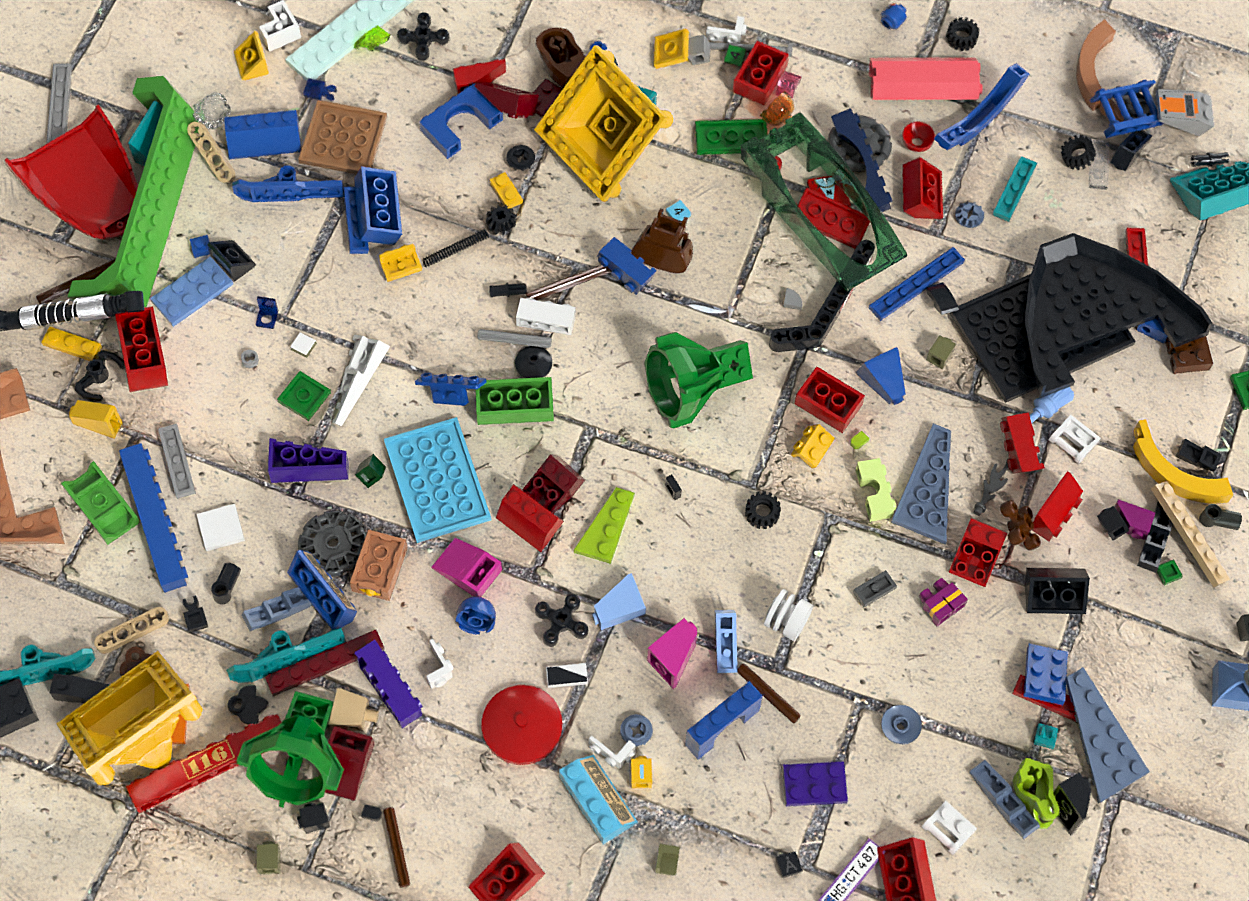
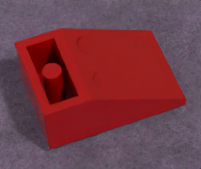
(978, 552)

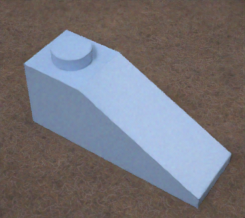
(726, 641)

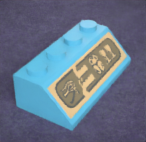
(597, 798)

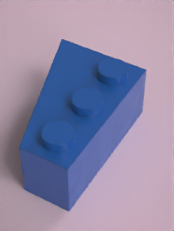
(625, 266)

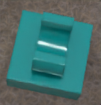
(1045, 736)

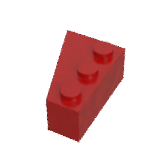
(1020, 443)

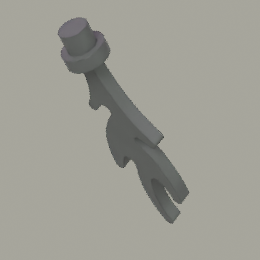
(995, 485)

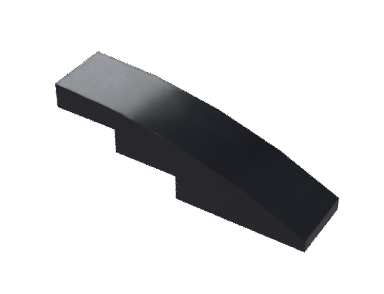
(1156, 540)

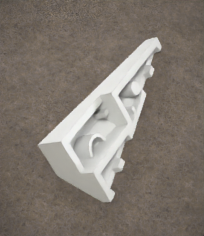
(363, 363)

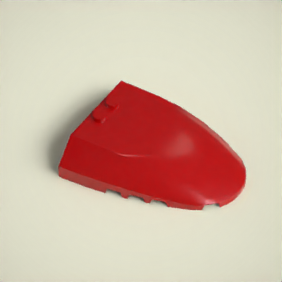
(82, 177)

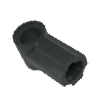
(1222, 517)

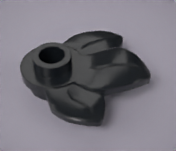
(250, 706)

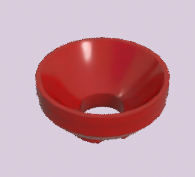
(920, 131)

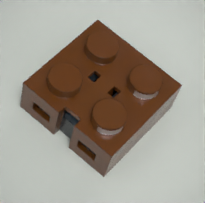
(1190, 357)

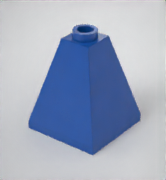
(885, 376)

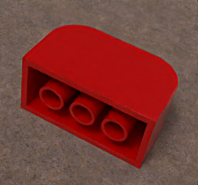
(141, 350)

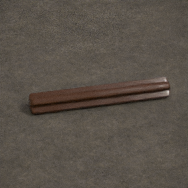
(771, 695)
(396, 847)

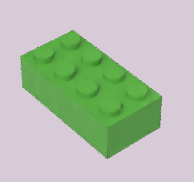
(515, 401)

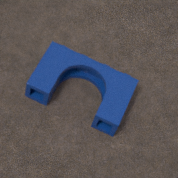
(468, 101)
(741, 705)

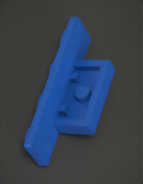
(450, 389)

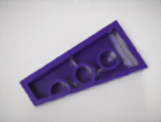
(305, 463)
(388, 684)

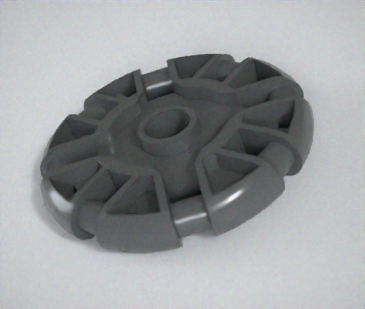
(880, 135)
(330, 531)

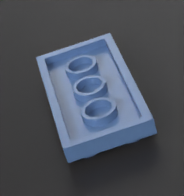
(191, 291)

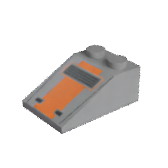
(1185, 110)

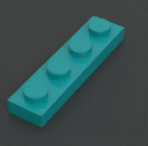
(1014, 189)

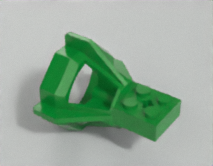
(697, 371)
(301, 737)

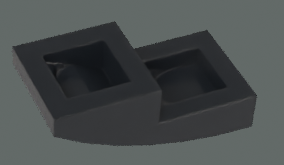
(943, 298)
(1200, 457)

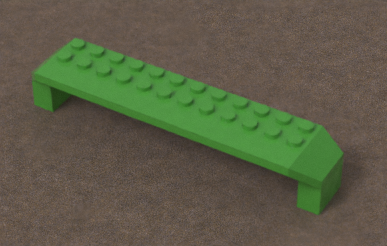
(155, 197)

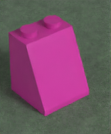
(672, 651)

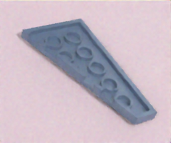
(927, 492)
(1105, 744)

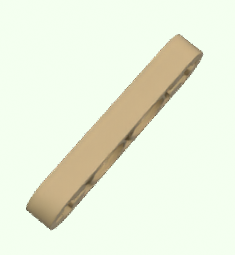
(213, 150)
(133, 633)

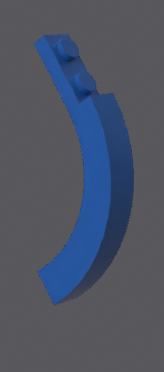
(986, 111)

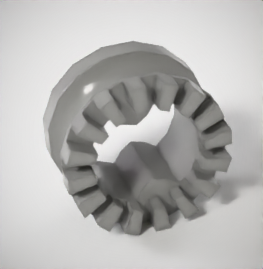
(248, 353)

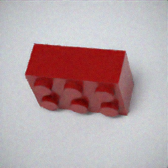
(760, 73)
(829, 399)

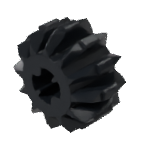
(494, 219)

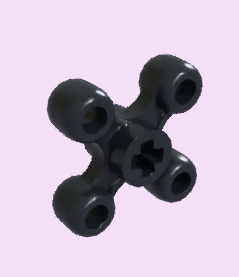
(423, 36)
(558, 626)

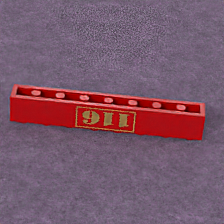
(195, 768)

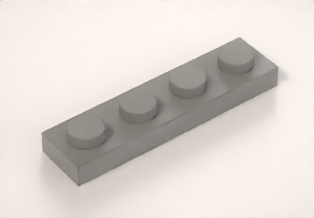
(177, 461)

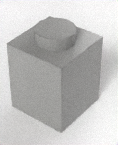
(699, 50)

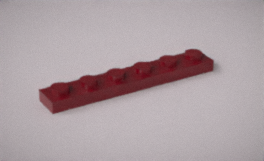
(319, 664)

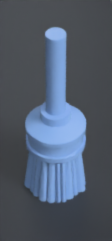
(1051, 403)

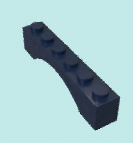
(848, 130)

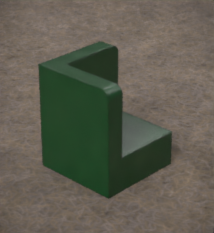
(370, 471)

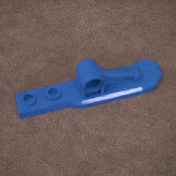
(286, 188)

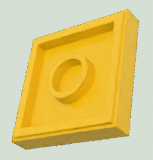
(671, 48)

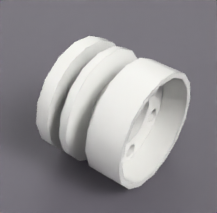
(789, 615)

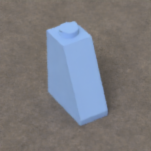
(619, 605)

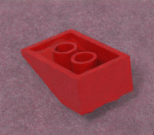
(507, 875)

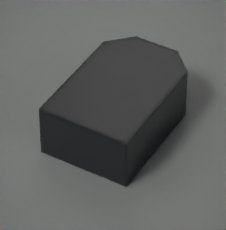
(371, 813)

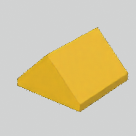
(251, 58)

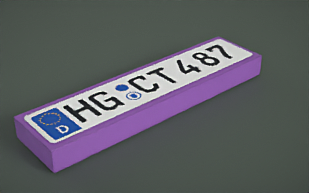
(853, 873)

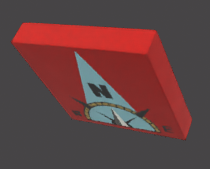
(829, 188)

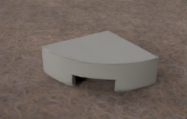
(792, 300)

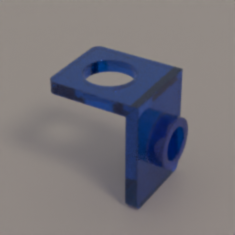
(267, 306)

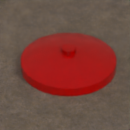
(521, 724)

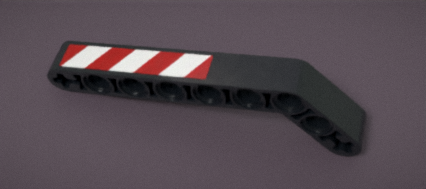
(825, 313)

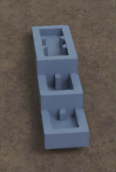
(276, 609)
(1004, 799)

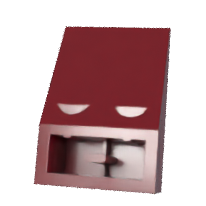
(554, 483)
(354, 755)

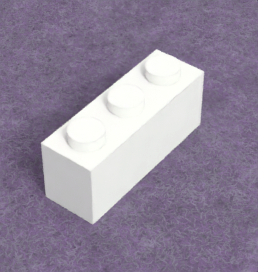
(545, 316)

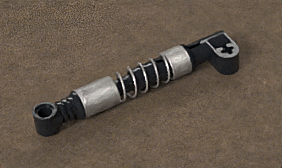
(85, 308)

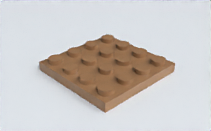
(342, 137)

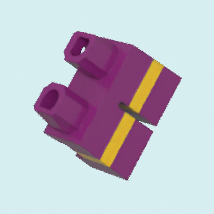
(944, 603)

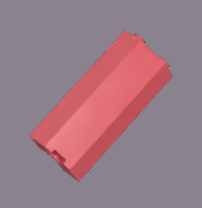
(925, 78)

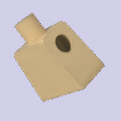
(351, 711)

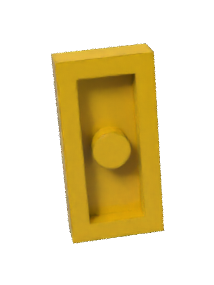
(506, 190)

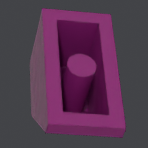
(1136, 518)

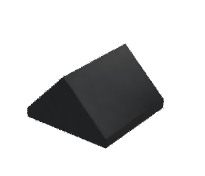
(231, 258)

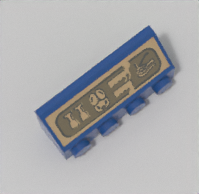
(321, 590)

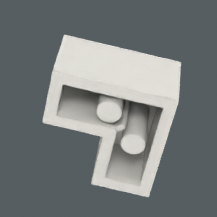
(282, 28)

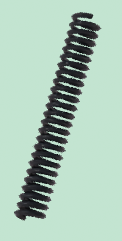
(443, 250)

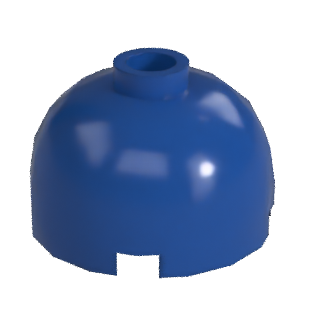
(476, 615)

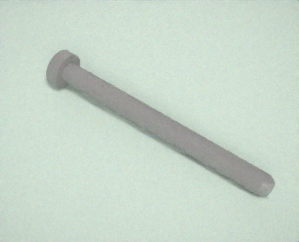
(724, 46)

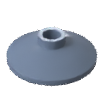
(901, 715)

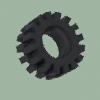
(962, 42)
(1074, 144)
(767, 500)

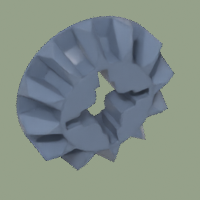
(975, 219)
(632, 722)

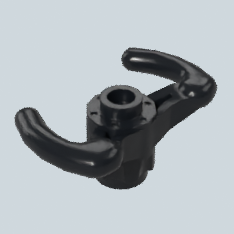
(97, 374)

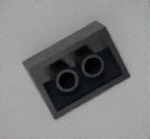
(1056, 590)
(1073, 801)

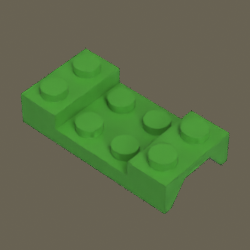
(101, 504)

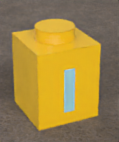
(641, 772)

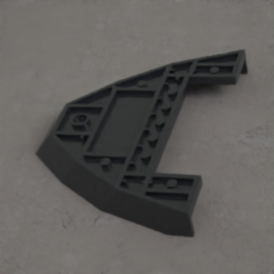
(1094, 291)

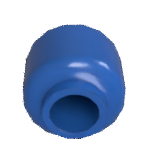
(893, 16)

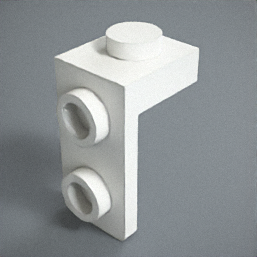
(727, 35)
(439, 677)
(625, 754)

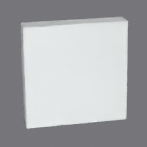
(220, 527)

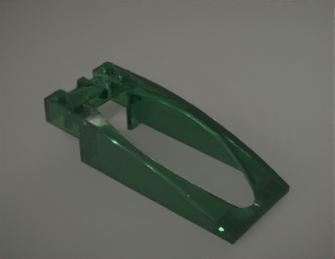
(801, 133)

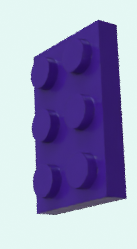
(815, 783)

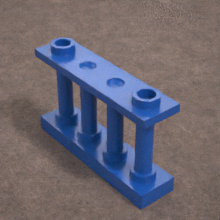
(1129, 124)

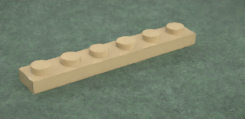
(1190, 534)

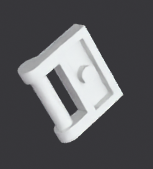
(1078, 434)
(953, 823)

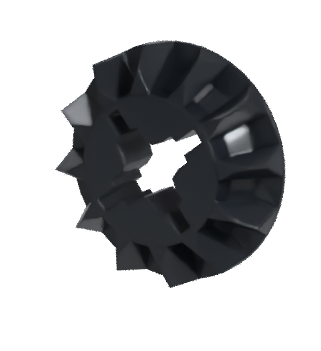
(516, 152)

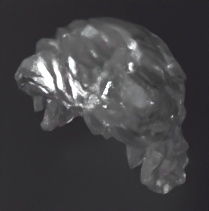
(212, 110)

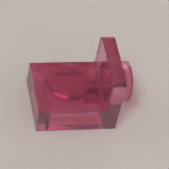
(788, 83)

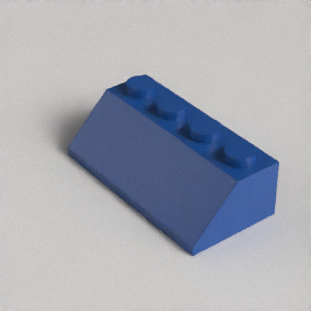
(262, 134)

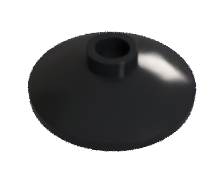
(535, 369)

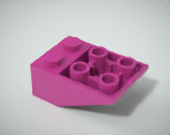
(468, 567)

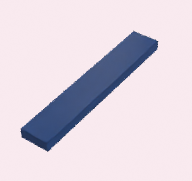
(916, 283)

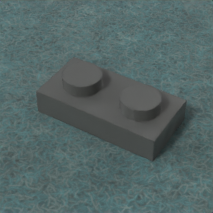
(874, 588)

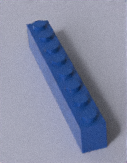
(153, 518)

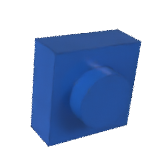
(200, 246)

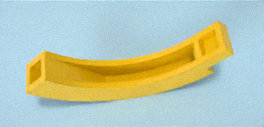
(1184, 485)

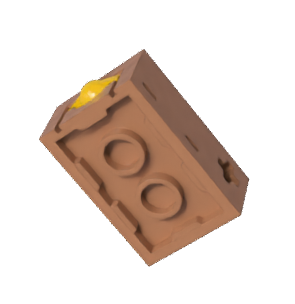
(378, 565)

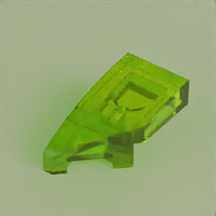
(372, 38)

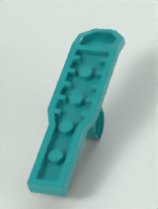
(277, 657)
(47, 664)

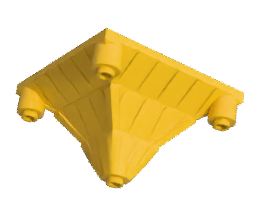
(601, 123)
(130, 720)

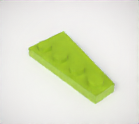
(605, 531)

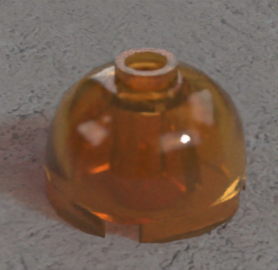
(779, 110)

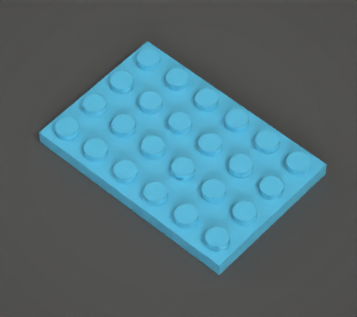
(437, 480)

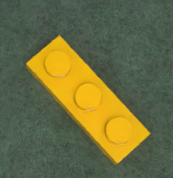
(71, 344)

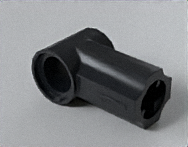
(225, 581)

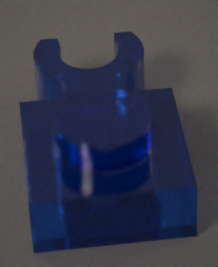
(316, 89)

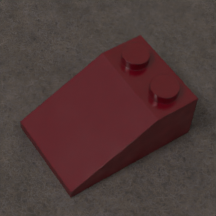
(510, 100)

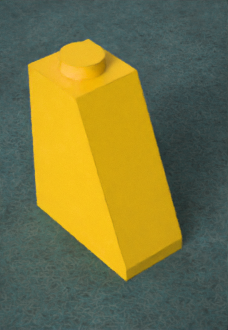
(96, 417)

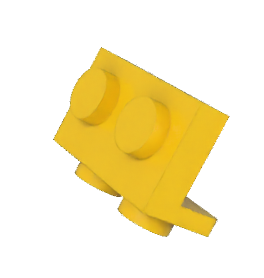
(400, 262)
(812, 445)

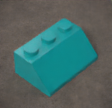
(143, 136)

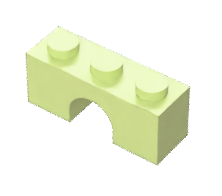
(873, 474)

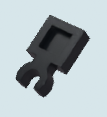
(195, 617)

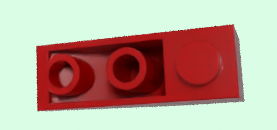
(478, 73)

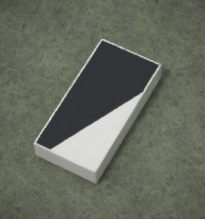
(567, 675)

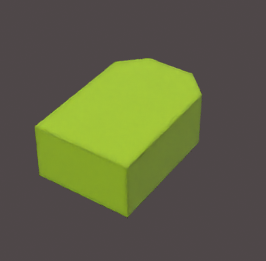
(859, 440)

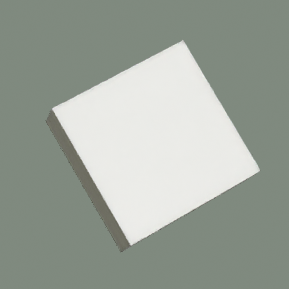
(303, 345)

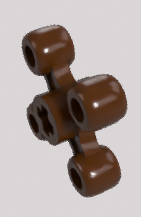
(1020, 525)

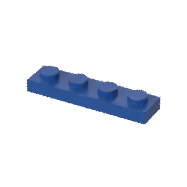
(355, 245)

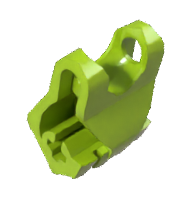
(1039, 774)

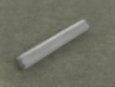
(514, 338)

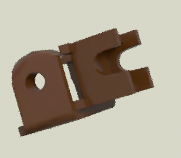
(660, 246)

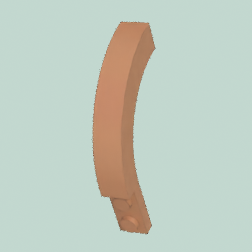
(1087, 80)

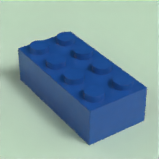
(378, 206)

